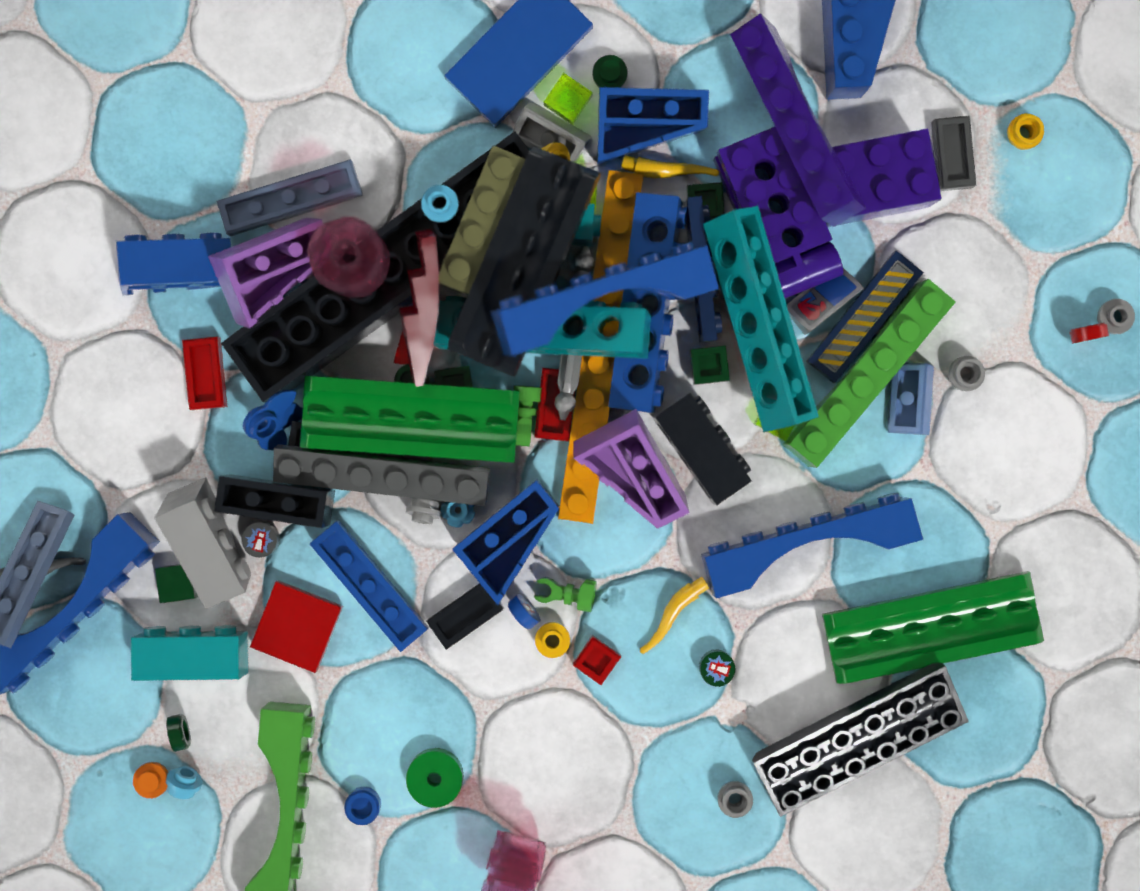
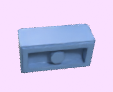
(911, 399)

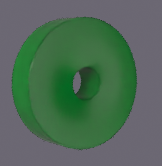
(430, 793)

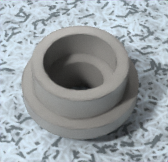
(1107, 311)
(976, 369)
(423, 510)
(738, 809)

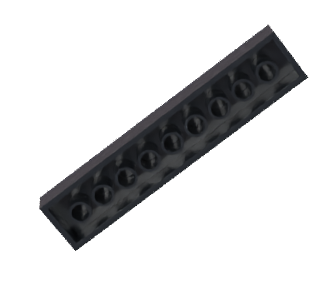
(318, 325)

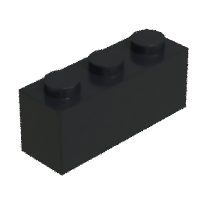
(703, 448)
(274, 501)

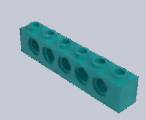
(760, 319)
(628, 342)

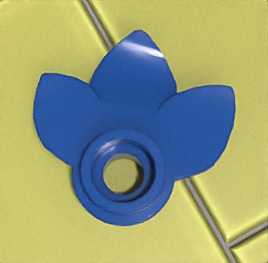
(268, 421)

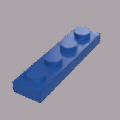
(369, 585)

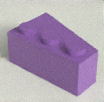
(264, 269)
(633, 466)

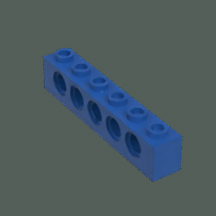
(649, 212)

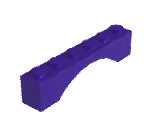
(801, 133)

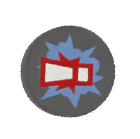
(260, 539)

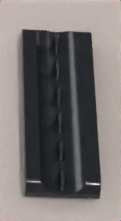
(524, 251)
(860, 738)

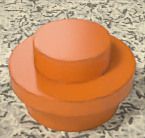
(150, 780)

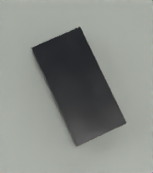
(463, 616)

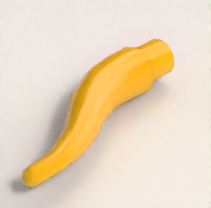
(659, 169)
(678, 602)

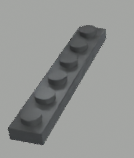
(380, 475)

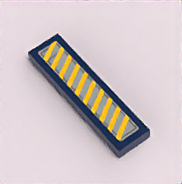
(864, 316)

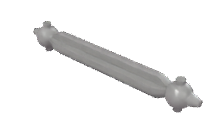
(570, 364)

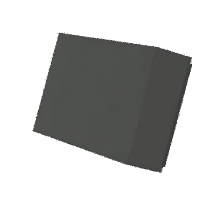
(953, 153)

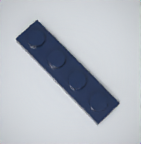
(708, 321)

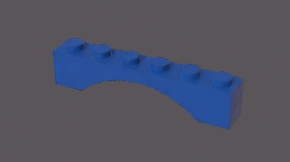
(535, 321)
(113, 555)
(740, 565)

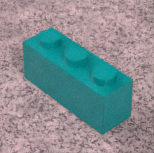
(189, 654)

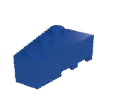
(853, 44)
(647, 118)
(168, 262)
(506, 539)

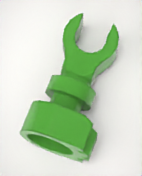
(528, 395)
(583, 597)

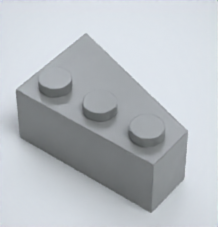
(203, 543)

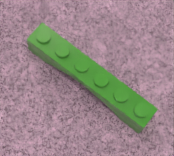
(871, 373)
(284, 742)

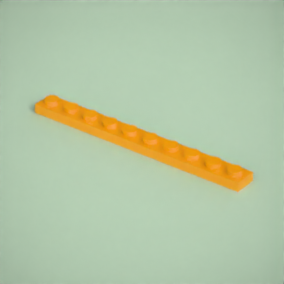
(595, 377)

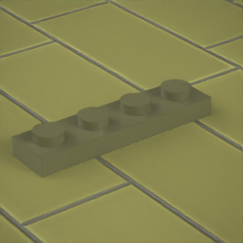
(480, 219)

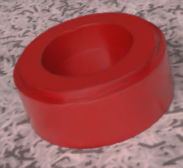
(1089, 333)

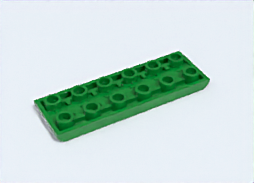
(409, 419)
(933, 628)

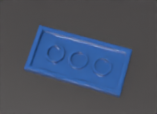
(517, 55)

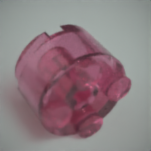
(354, 237)
(514, 863)

